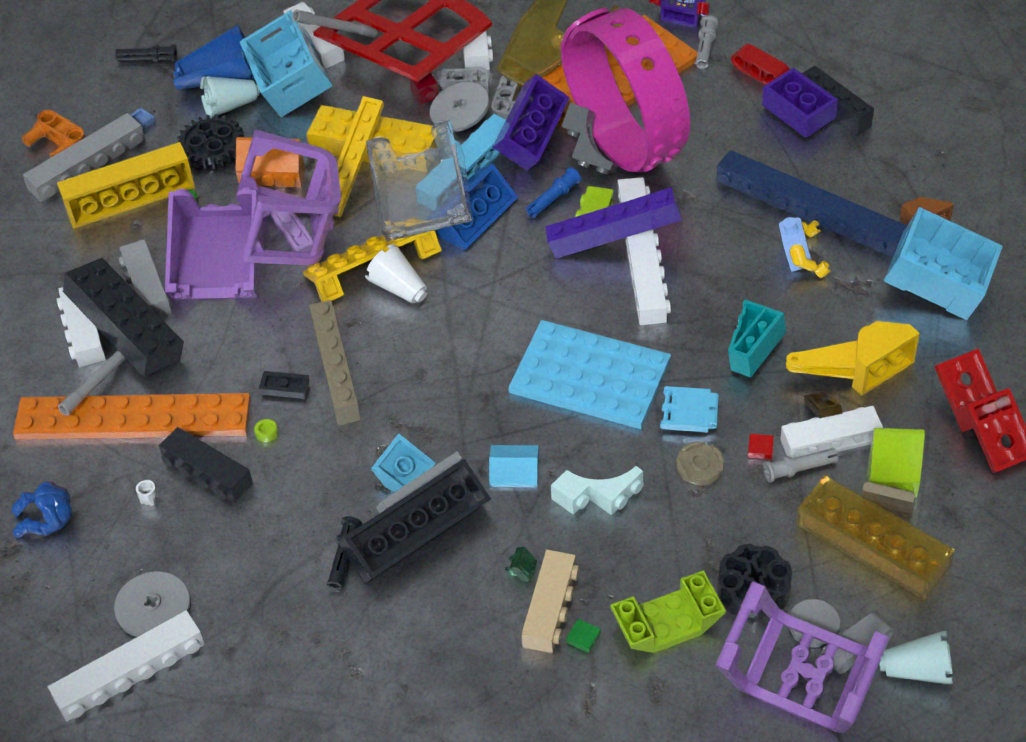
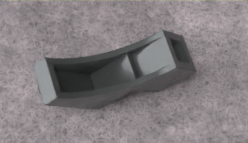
(580, 122)

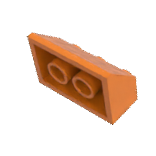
(273, 168)

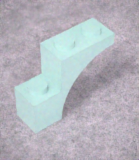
(610, 494)

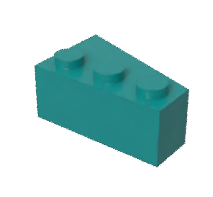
(755, 337)

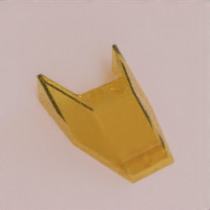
(536, 42)

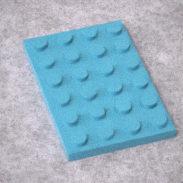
(590, 374)

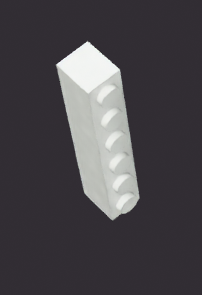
(126, 666)

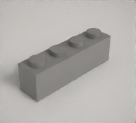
(144, 276)

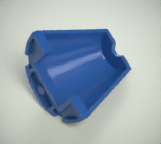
(217, 58)

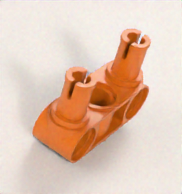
(56, 129)

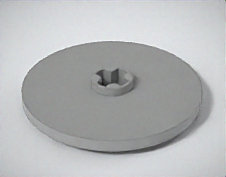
(462, 104)
(133, 601)

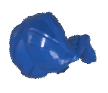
(52, 501)

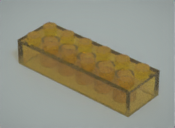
(875, 537)

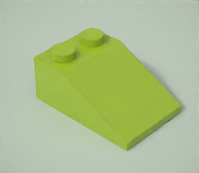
(896, 458)

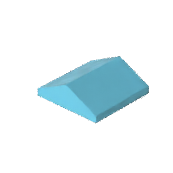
(401, 464)
(513, 466)

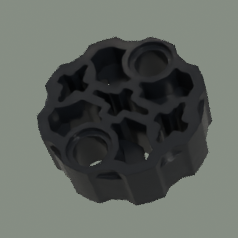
(745, 563)

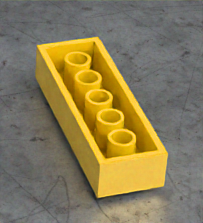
(333, 125)
(125, 185)

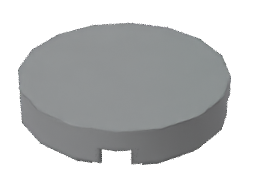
(818, 614)

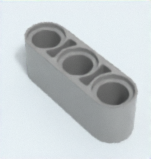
(860, 633)

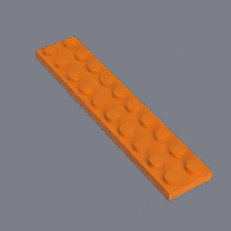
(134, 416)

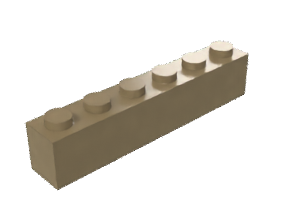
(334, 363)

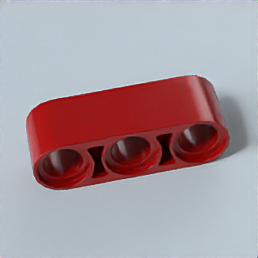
(758, 64)

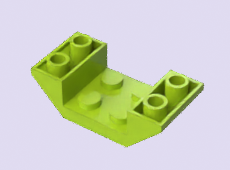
(670, 617)

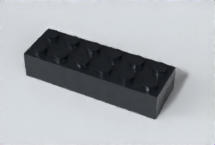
(123, 317)
(414, 520)

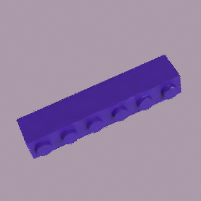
(613, 223)

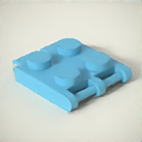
(690, 409)

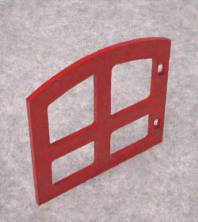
(404, 31)

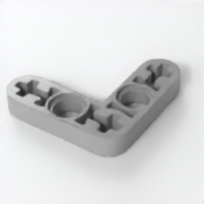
(469, 75)
(507, 102)

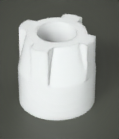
(146, 492)

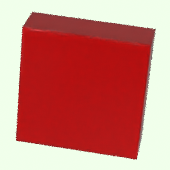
(760, 446)

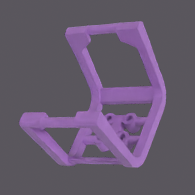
(320, 202)
(857, 684)

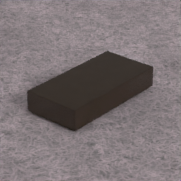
(823, 404)

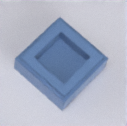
(143, 117)

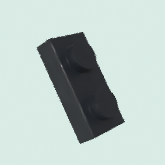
(284, 384)

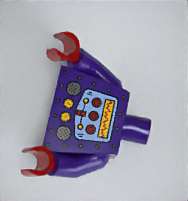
(682, 11)

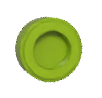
(266, 430)

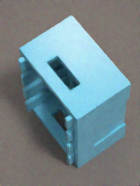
(269, 62)
(939, 247)

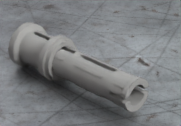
(706, 35)
(789, 466)

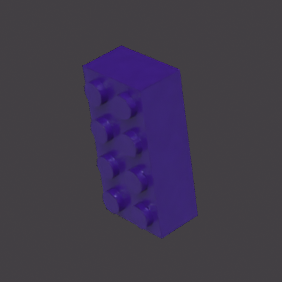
(531, 122)

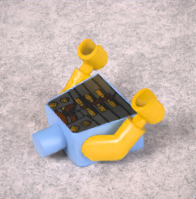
(797, 247)

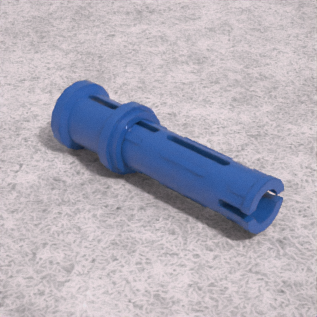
(559, 187)

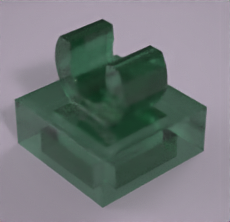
(522, 564)

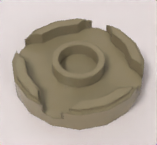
(699, 463)

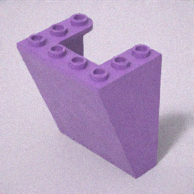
(208, 246)

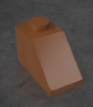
(941, 208)

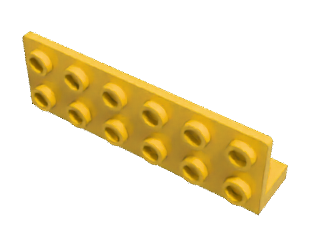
(325, 273)

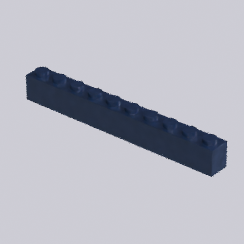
(810, 202)

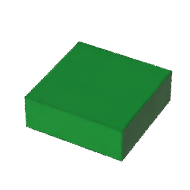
(583, 635)

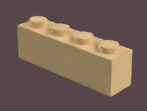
(549, 601)

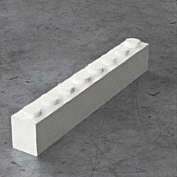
(644, 262)

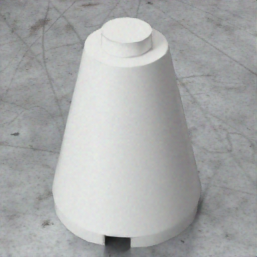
(395, 274)

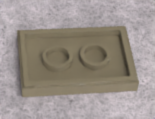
(889, 497)

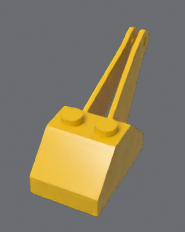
(872, 359)

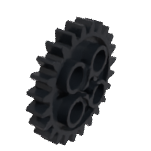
(210, 141)

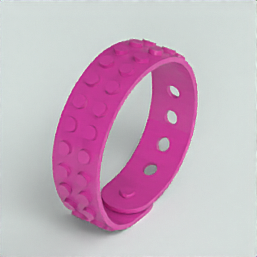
(656, 91)

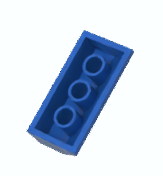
(488, 200)

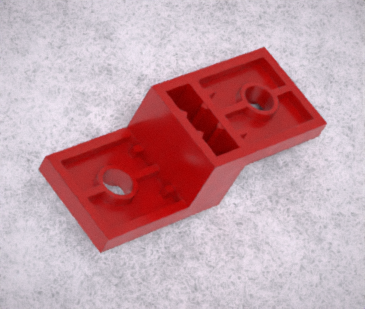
(984, 409)

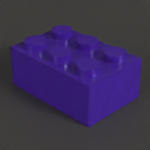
(799, 102)

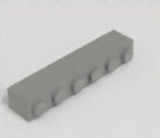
(84, 156)

